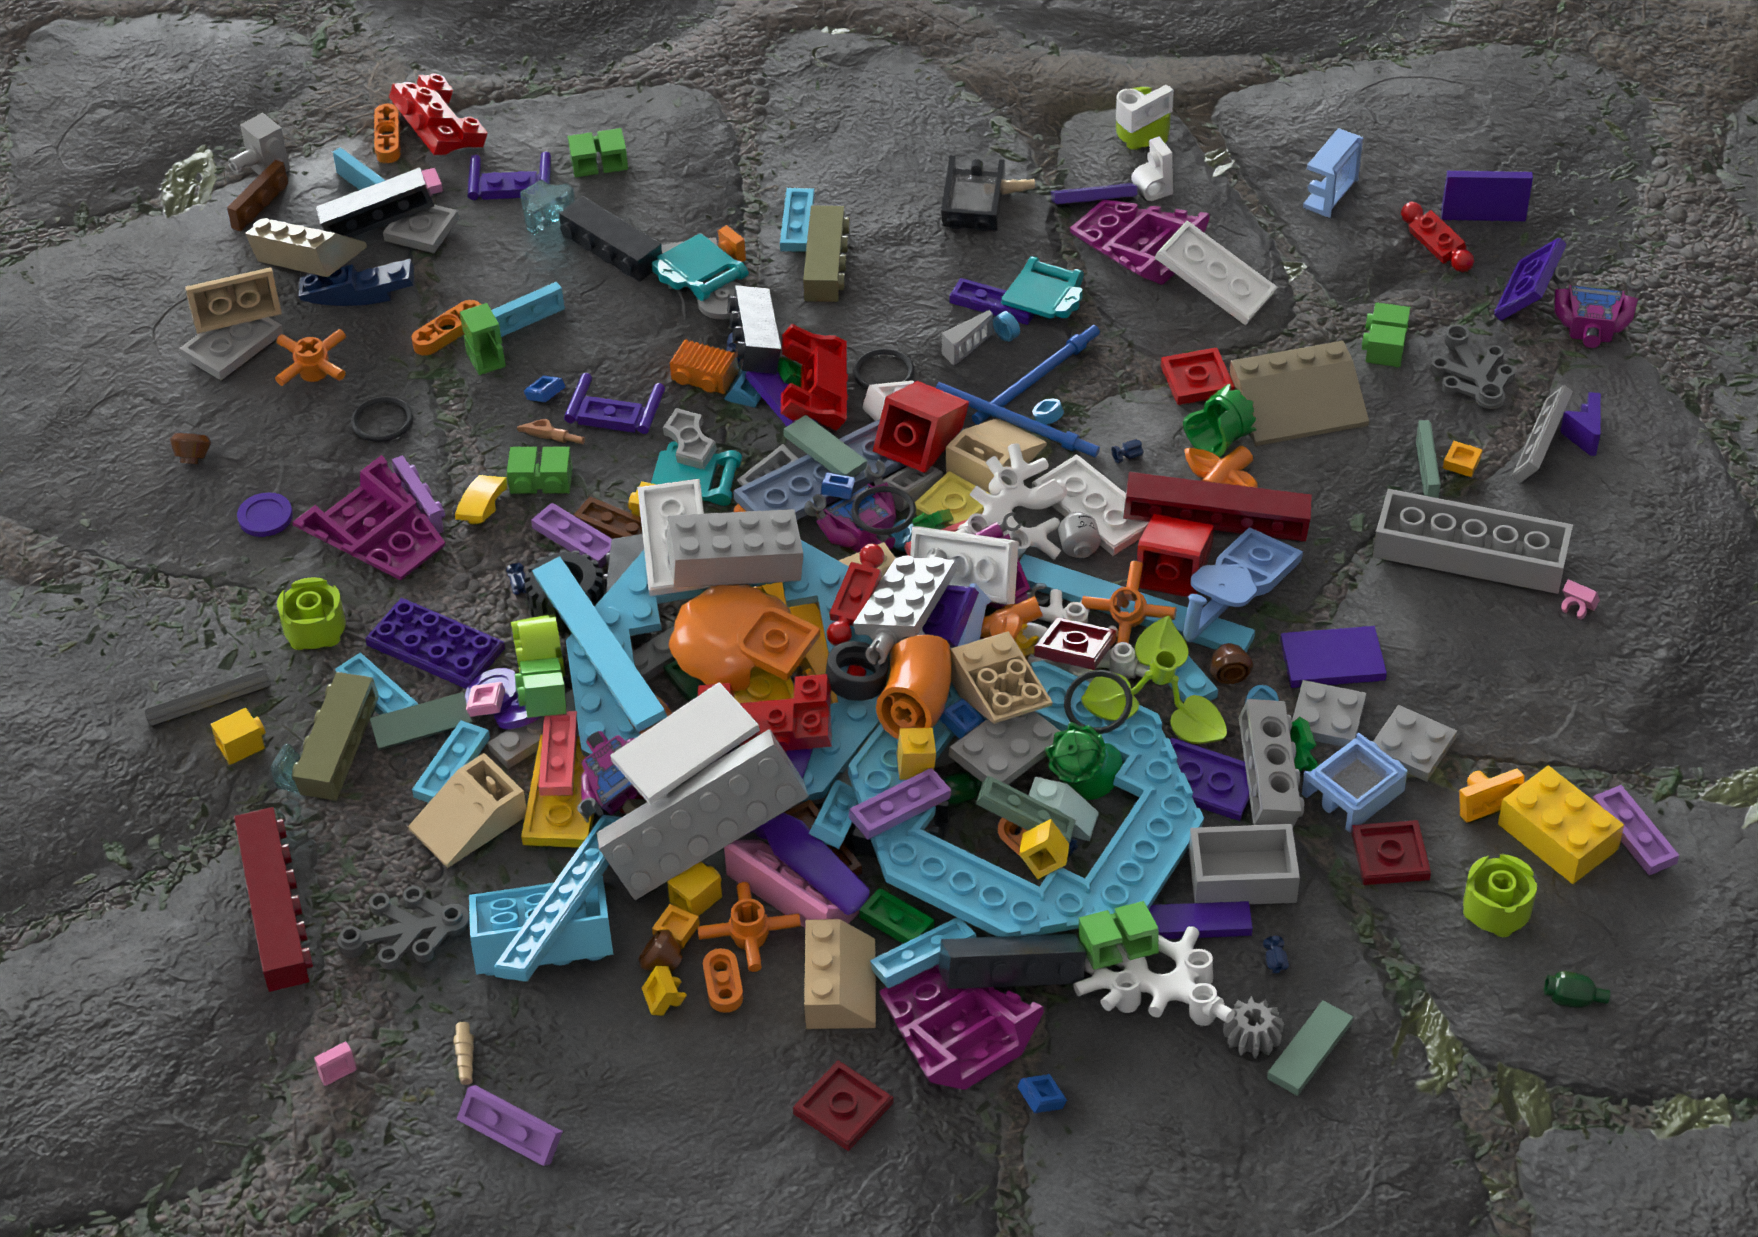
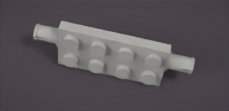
(903, 601)

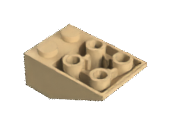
(975, 445)
(997, 678)
(469, 811)

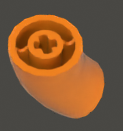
(916, 684)

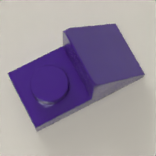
(1584, 426)

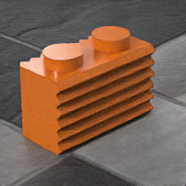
(704, 367)

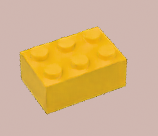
(1560, 824)

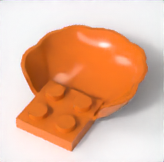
(735, 629)

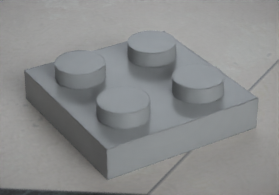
(424, 229)
(1330, 711)
(1415, 741)

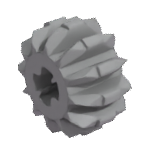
(1254, 1028)

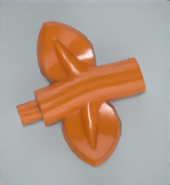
(1224, 470)
(1011, 618)

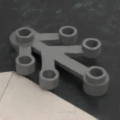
(1487, 394)
(407, 928)

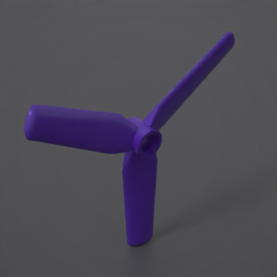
(810, 856)

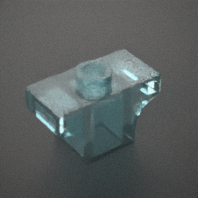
(543, 203)

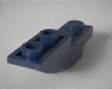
(354, 288)

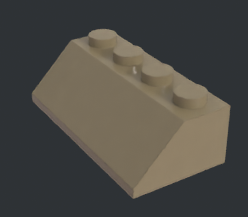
(301, 247)

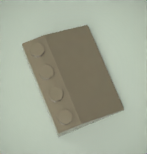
(1301, 392)

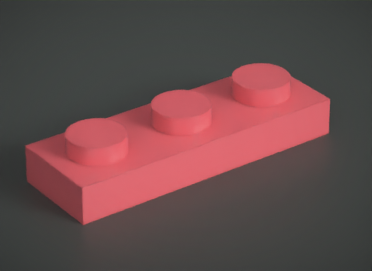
(558, 754)

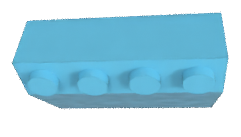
(502, 913)

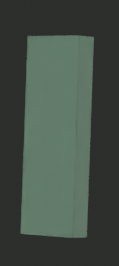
(824, 447)
(1427, 459)
(419, 721)
(1021, 808)
(1310, 1048)

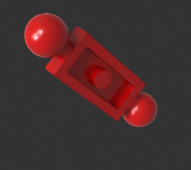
(1437, 237)
(854, 593)

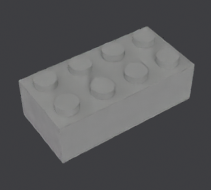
(734, 548)

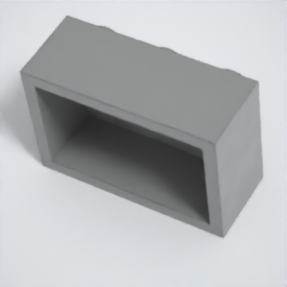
(1244, 864)

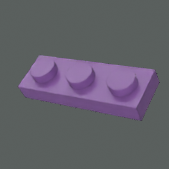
(420, 492)
(572, 533)
(899, 803)
(1639, 832)
(509, 1125)

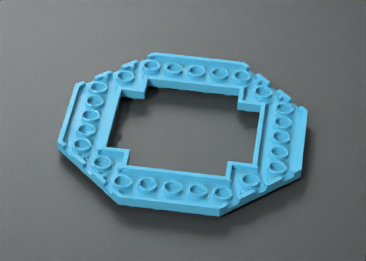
(632, 611)
(1005, 905)

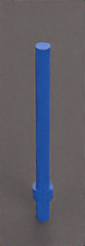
(1073, 346)
(1067, 440)

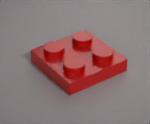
(1195, 375)

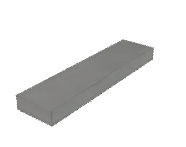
(1542, 433)

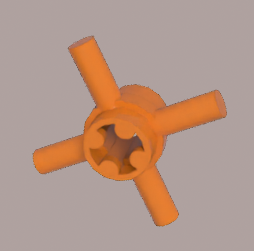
(310, 358)
(1121, 598)
(749, 926)

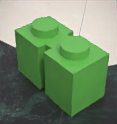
(609, 144)
(1387, 334)
(482, 338)
(527, 476)
(541, 687)
(1129, 926)

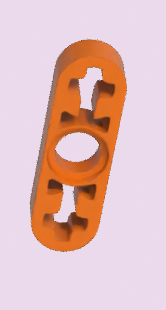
(382, 126)
(432, 338)

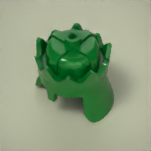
(1224, 419)
(1084, 761)

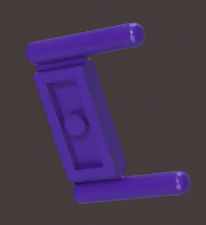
(505, 184)
(612, 413)

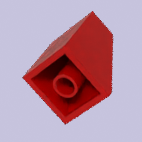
(919, 425)
(1172, 553)

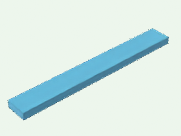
(1077, 584)
(599, 644)
(555, 909)

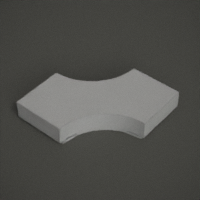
(694, 446)

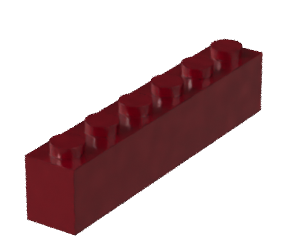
(1219, 504)
(271, 899)

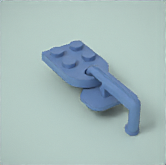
(1240, 573)

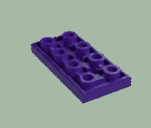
(435, 643)

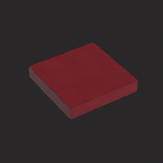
(1075, 643)
(1390, 852)
(843, 1105)

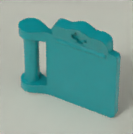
(695, 262)
(1045, 294)
(669, 471)

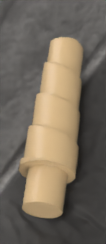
(1018, 185)
(464, 1052)

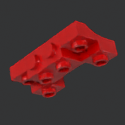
(428, 114)
(823, 377)
(797, 721)

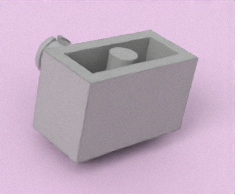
(263, 145)

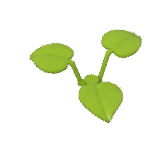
(1165, 652)

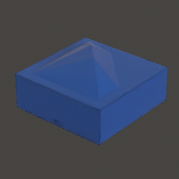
(544, 388)
(838, 486)
(961, 718)
(1042, 1093)

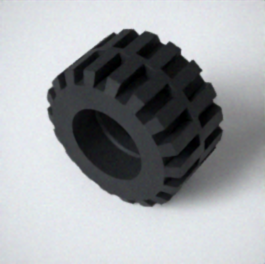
(584, 571)

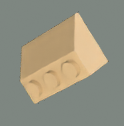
(233, 300)
(838, 976)

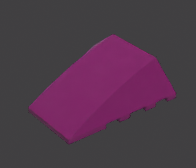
(1134, 235)
(376, 524)
(962, 1031)

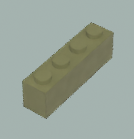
(825, 253)
(335, 736)

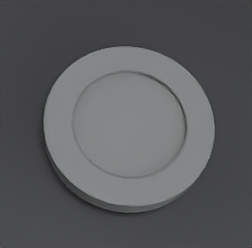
(716, 305)

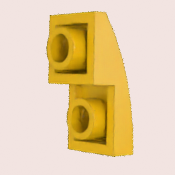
(480, 499)

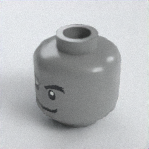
(1079, 533)

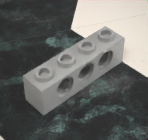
(1270, 763)

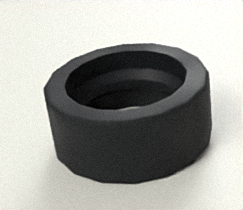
(851, 686)

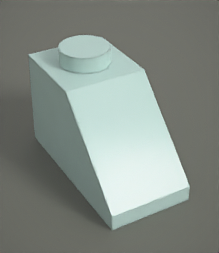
(1069, 802)

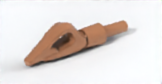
(545, 430)

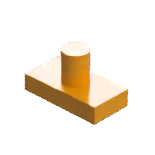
(1486, 795)

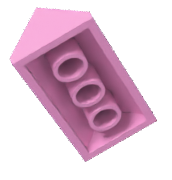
(777, 883)

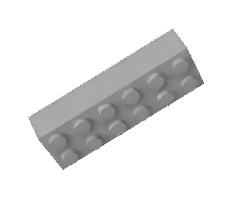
(1472, 541)
(702, 815)

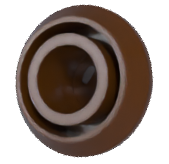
(190, 447)
(1230, 664)
(661, 951)

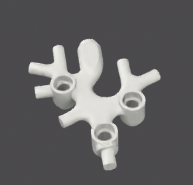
(1009, 492)
(1119, 659)
(1186, 983)

